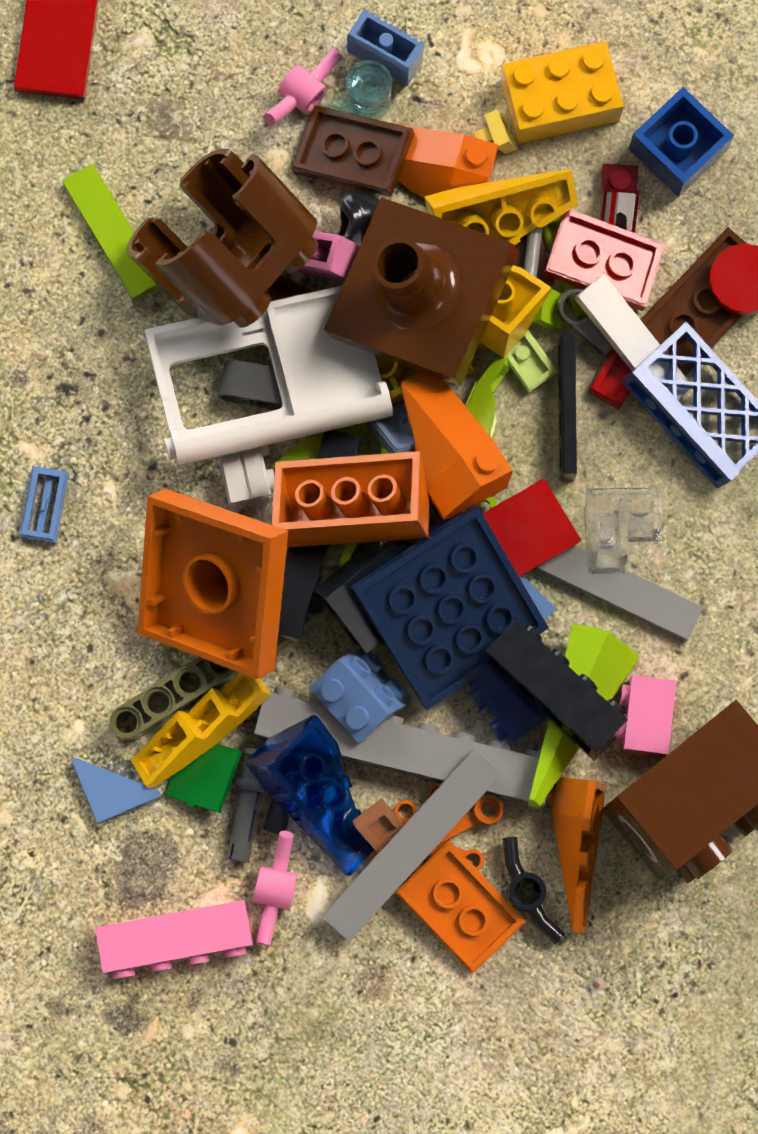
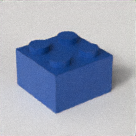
(680, 141)

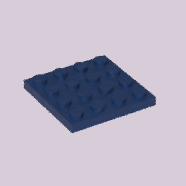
(446, 605)

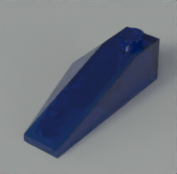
(308, 783)

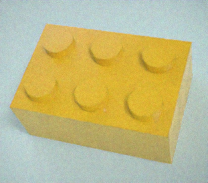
(561, 92)

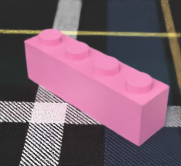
(174, 937)

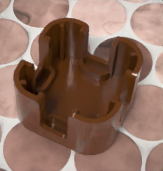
(254, 239)

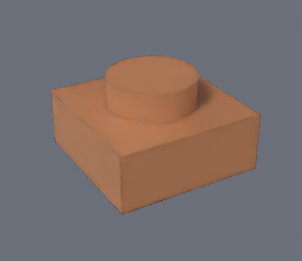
(378, 824)

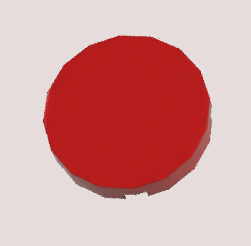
(735, 279)

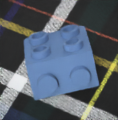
(360, 693)

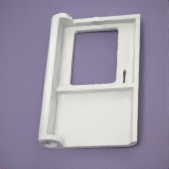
(318, 377)

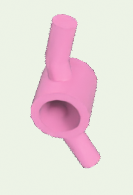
(303, 89)
(275, 888)

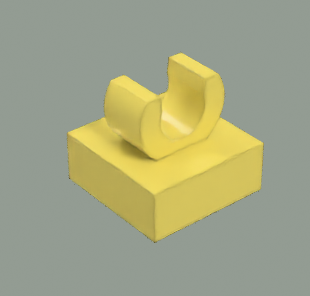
(497, 132)

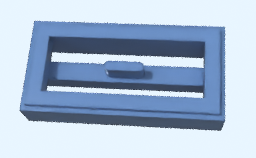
(39, 535)

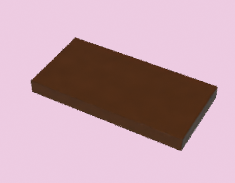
(693, 302)

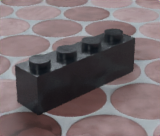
(555, 689)

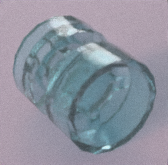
(369, 89)

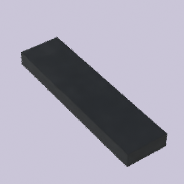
(567, 407)

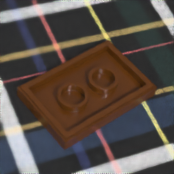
(353, 150)

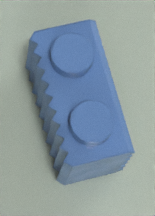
(382, 43)

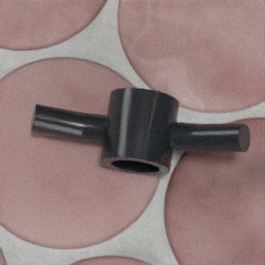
(517, 874)

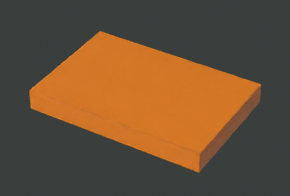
(460, 906)

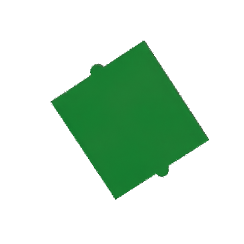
(206, 779)

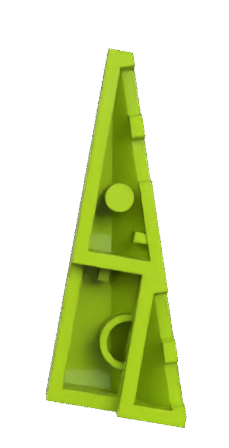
(607, 664)

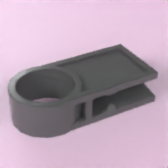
(583, 326)

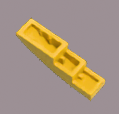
(195, 732)

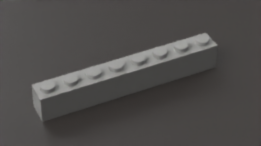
(404, 748)

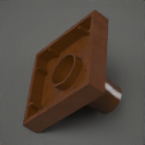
(438, 312)

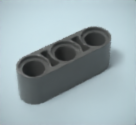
(249, 385)

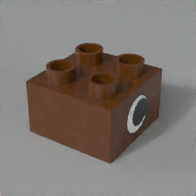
(692, 797)

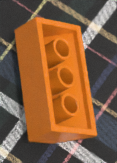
(351, 499)

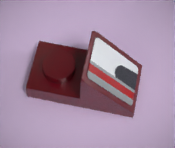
(619, 195)

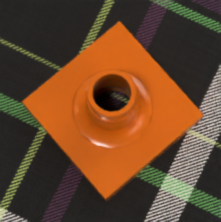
(212, 582)

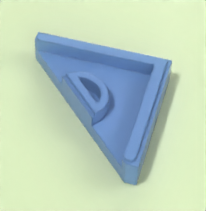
(111, 793)

